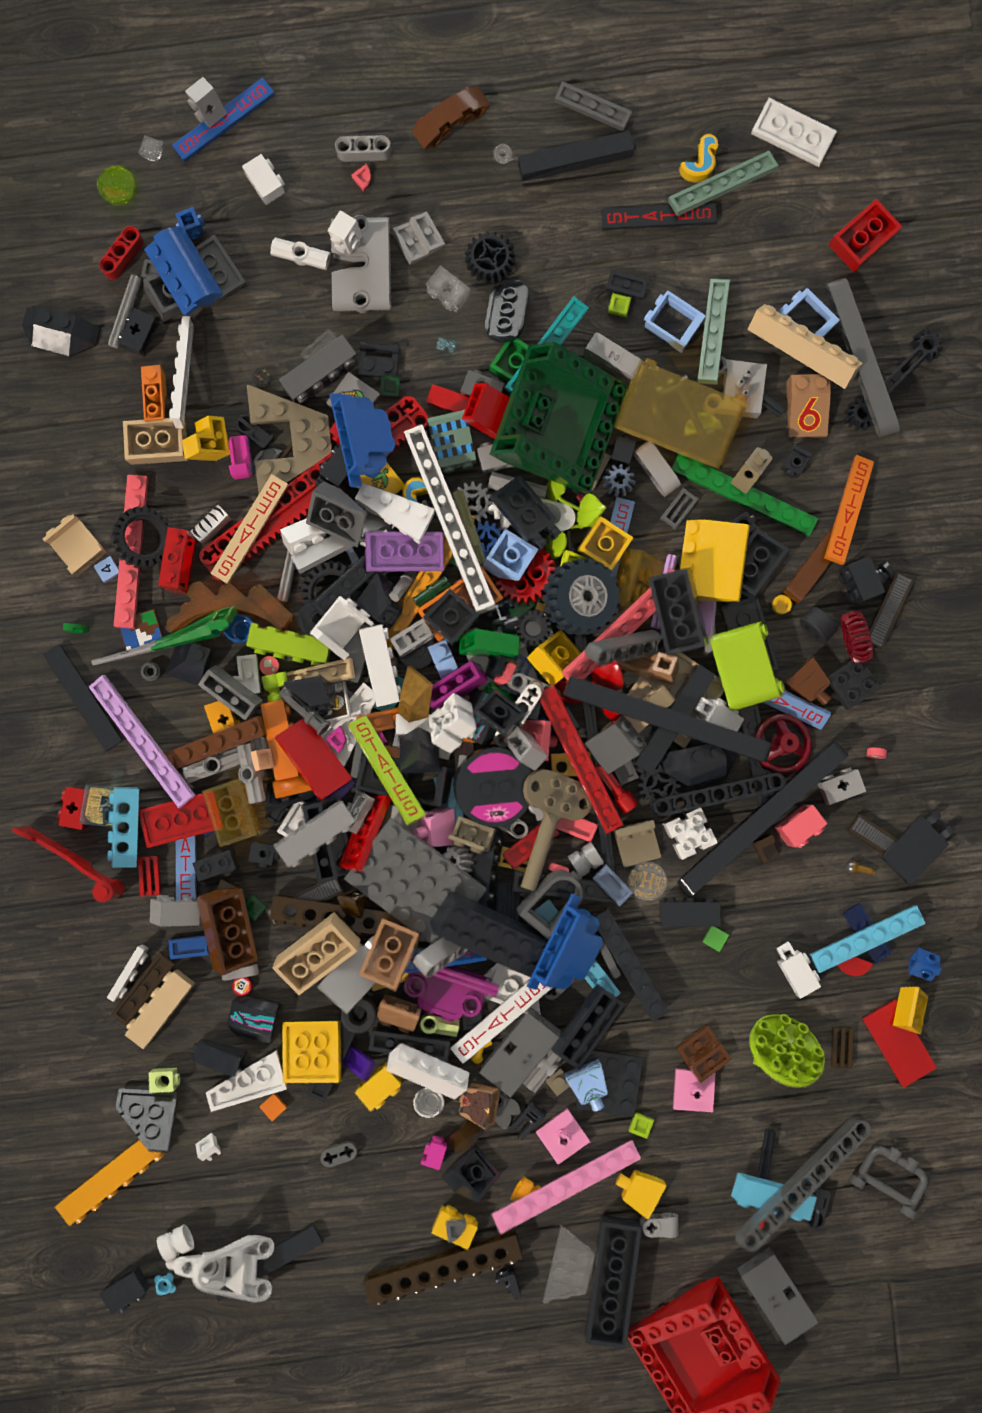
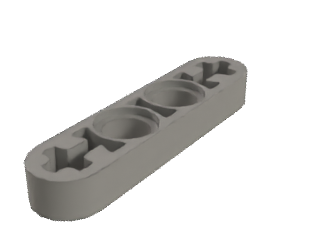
(527, 691)

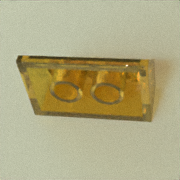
(633, 575)
(231, 813)

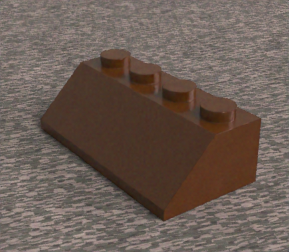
(227, 930)

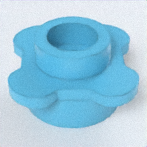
(160, 1288)

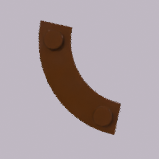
(460, 107)

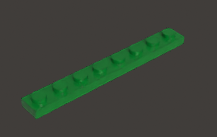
(753, 499)

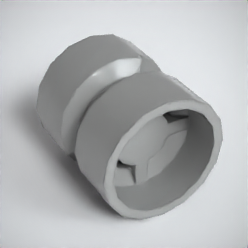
(585, 859)

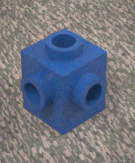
(190, 222)
(924, 964)

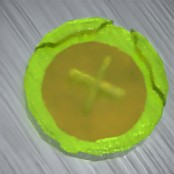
(116, 185)

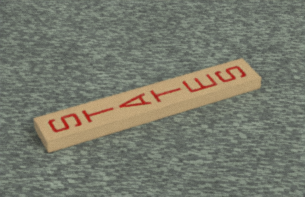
(249, 529)

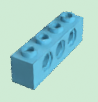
(128, 857)

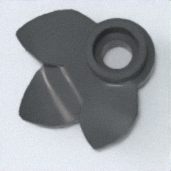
(505, 1109)

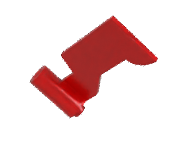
(105, 888)

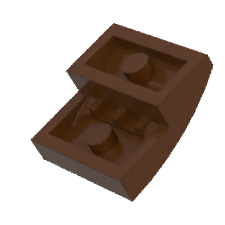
(703, 1053)

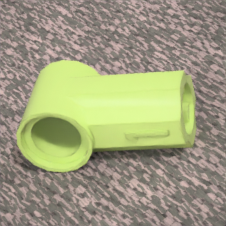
(440, 1026)

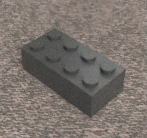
(318, 369)

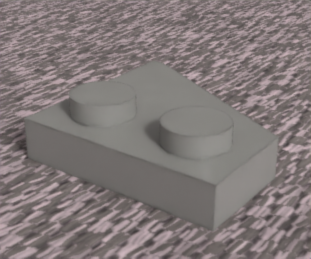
(359, 808)

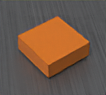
(273, 1106)

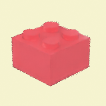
(800, 826)

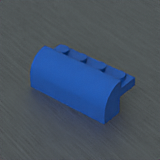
(182, 270)

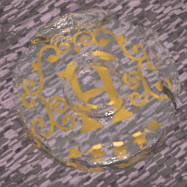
(647, 881)

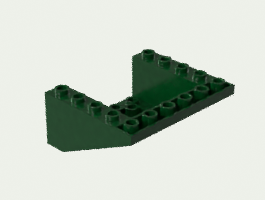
(559, 417)

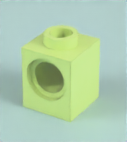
(156, 1083)

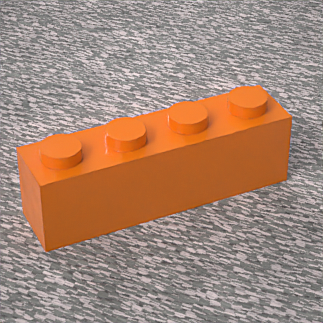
(277, 720)

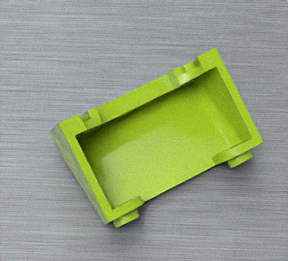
(745, 666)

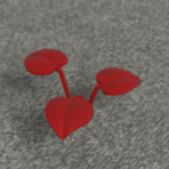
(606, 676)

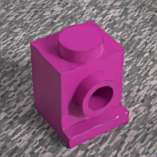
(435, 1153)

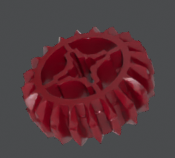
(856, 637)

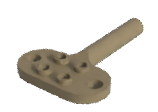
(557, 799)

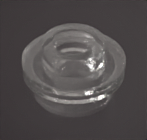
(502, 148)

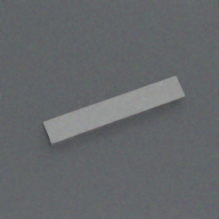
(333, 546)

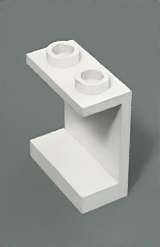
(340, 625)

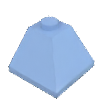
(509, 557)

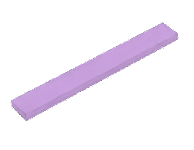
(142, 741)

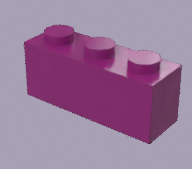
(459, 682)

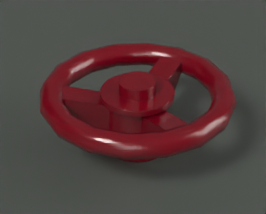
(786, 742)

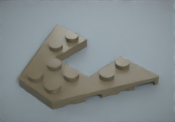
(308, 433)

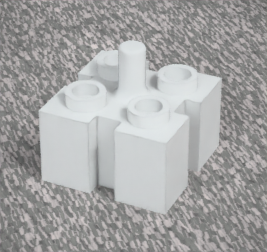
(452, 723)
(690, 833)

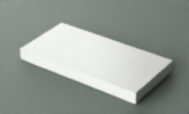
(793, 132)

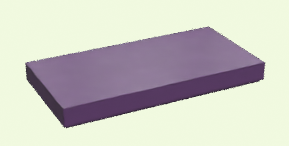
(401, 553)

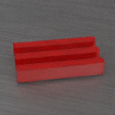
(149, 878)

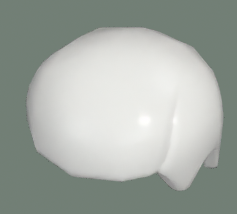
(428, 1103)

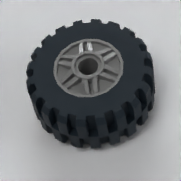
(581, 597)

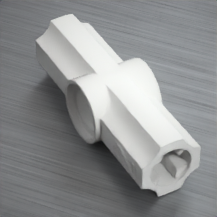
(312, 256)

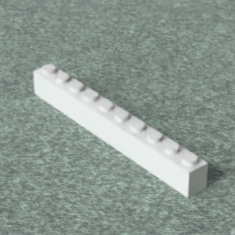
(450, 520)

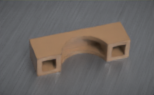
(658, 667)

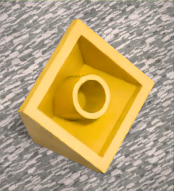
(910, 1009)

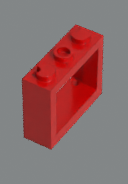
(177, 560)

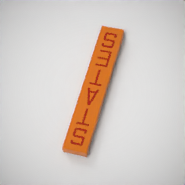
(849, 510)

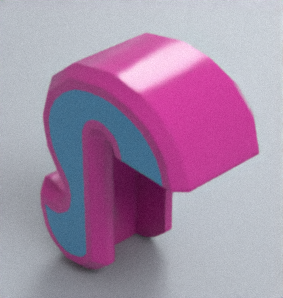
(240, 457)

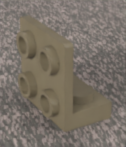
(637, 843)

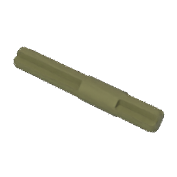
(469, 526)

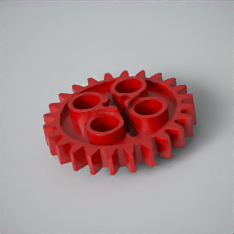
(539, 564)

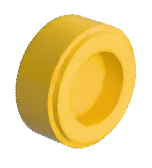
(781, 604)

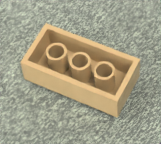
(316, 954)

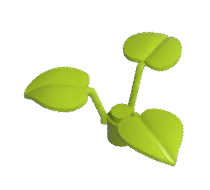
(587, 514)

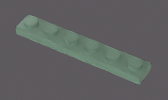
(723, 183)
(713, 331)

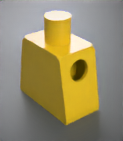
(641, 1191)

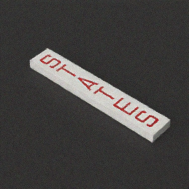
(497, 1021)

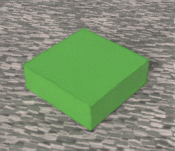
(715, 938)

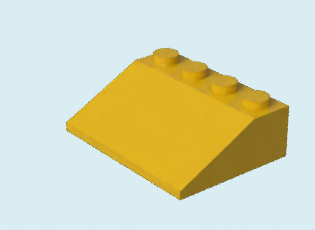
(716, 558)

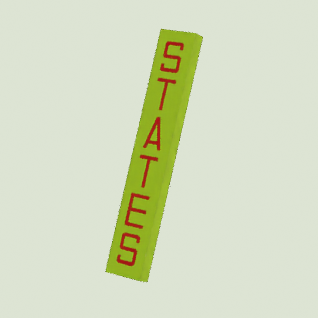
(386, 770)

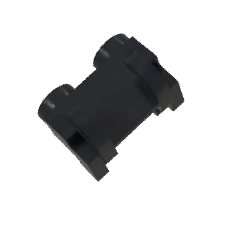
(505, 619)

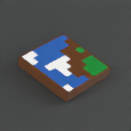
(146, 630)

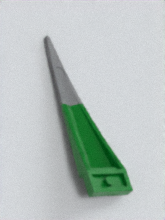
(200, 630)

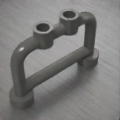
(910, 1164)

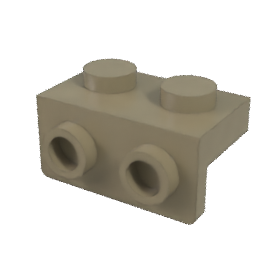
(472, 834)

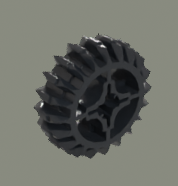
(476, 266)

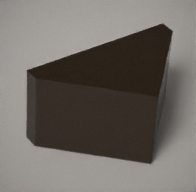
(464, 1136)

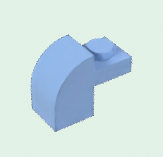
(443, 658)

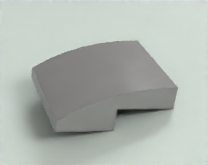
(418, 238)

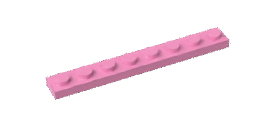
(565, 1186)

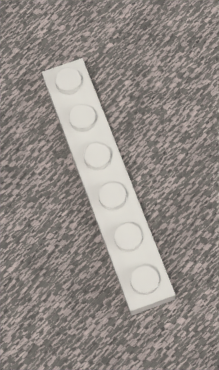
(181, 378)

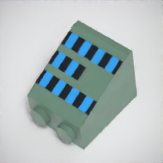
(452, 442)

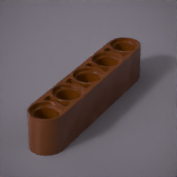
(809, 571)

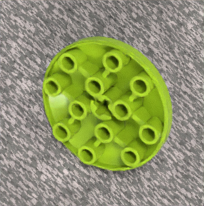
(786, 1050)

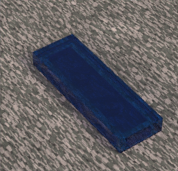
(859, 920)

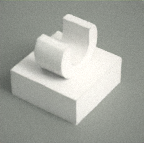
(207, 1147)

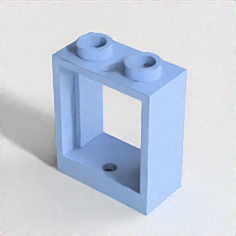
(817, 305)
(681, 306)

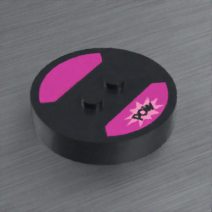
(491, 786)

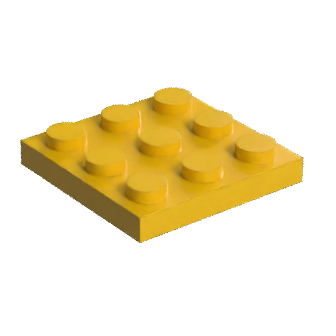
(312, 1052)

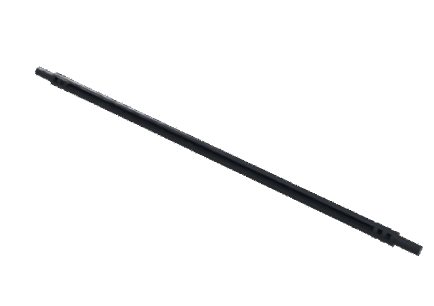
(591, 728)

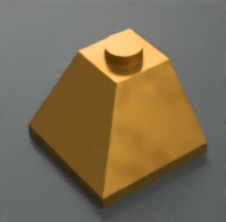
(415, 696)

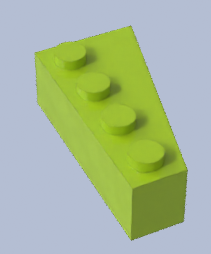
(287, 644)

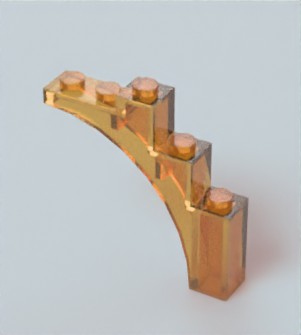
(205, 602)

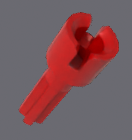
(623, 798)

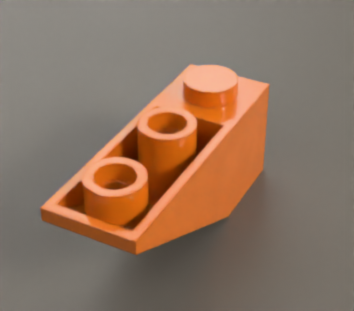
(154, 392)

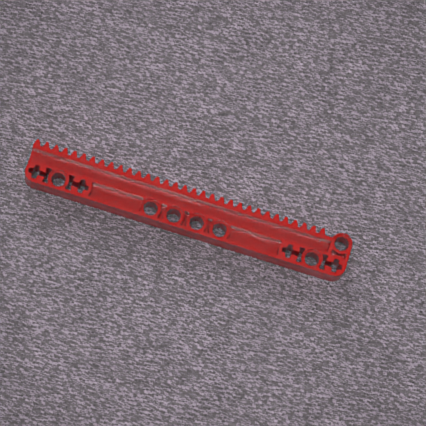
(289, 513)

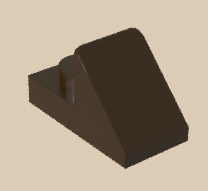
(353, 902)

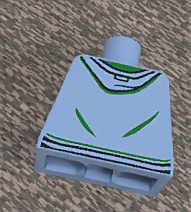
(588, 1084)

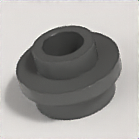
(144, 671)

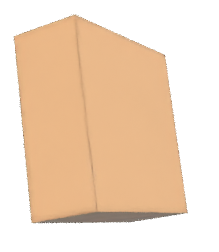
(262, 759)

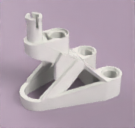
(242, 1269)

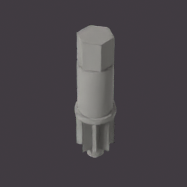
(405, 581)

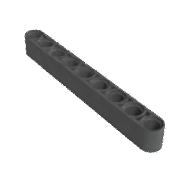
(858, 344)
(794, 1184)

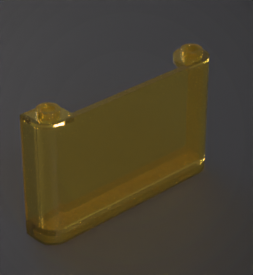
(680, 414)

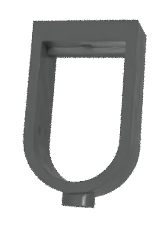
(532, 917)

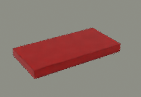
(313, 759)
(169, 823)
(360, 844)
(899, 1046)

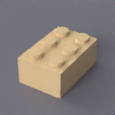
(153, 441)

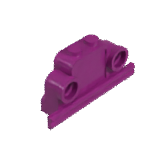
(450, 992)

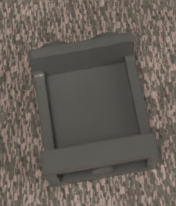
(616, 744)

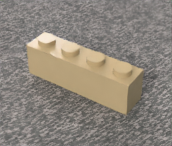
(159, 1009)

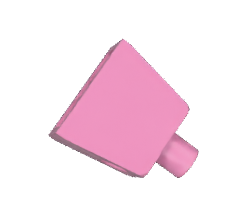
(436, 827)

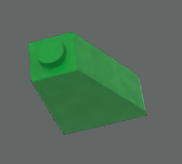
(489, 644)

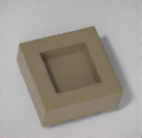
(557, 1081)

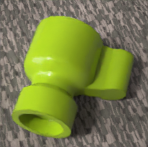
(273, 684)

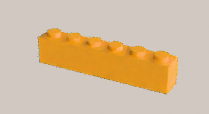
(105, 1182)

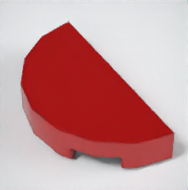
(855, 966)

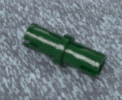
(431, 591)

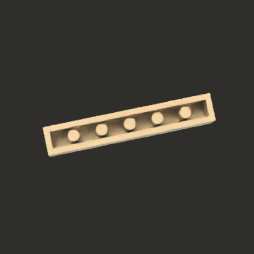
(805, 346)

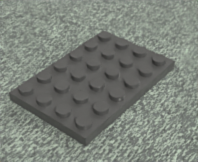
(411, 878)

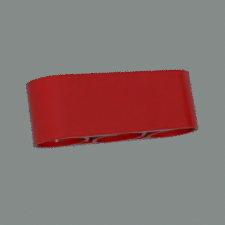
(122, 243)

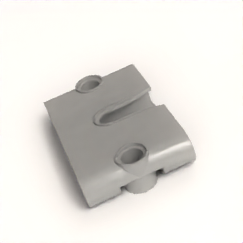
(366, 282)

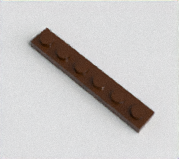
(217, 743)

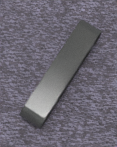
(625, 647)

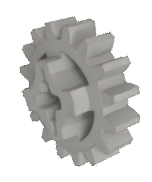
(478, 497)

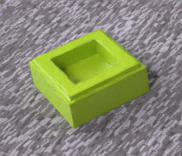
(619, 305)
(641, 1125)

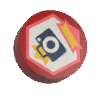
(242, 986)

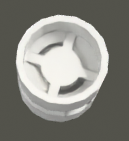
(172, 1243)

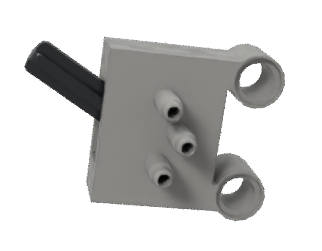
(748, 381)

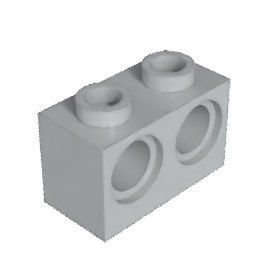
(412, 638)

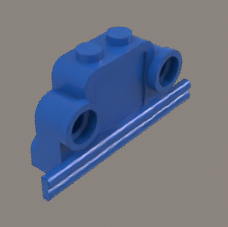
(363, 436)
(569, 949)

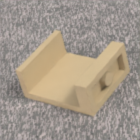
(74, 544)

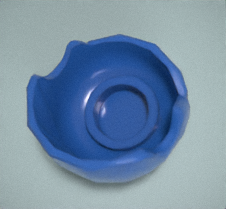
(239, 629)

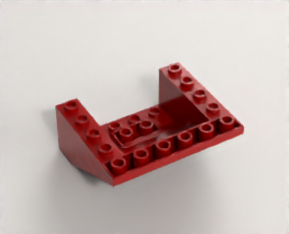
(705, 1354)

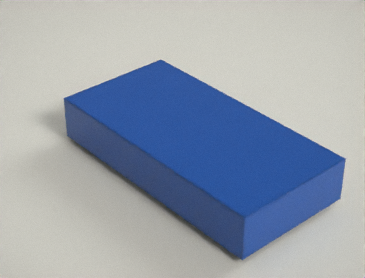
(188, 947)

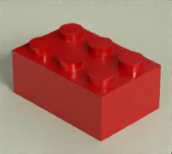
(865, 235)

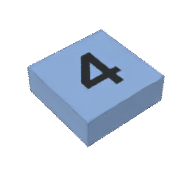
(107, 569)

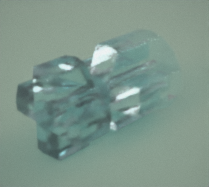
(442, 344)

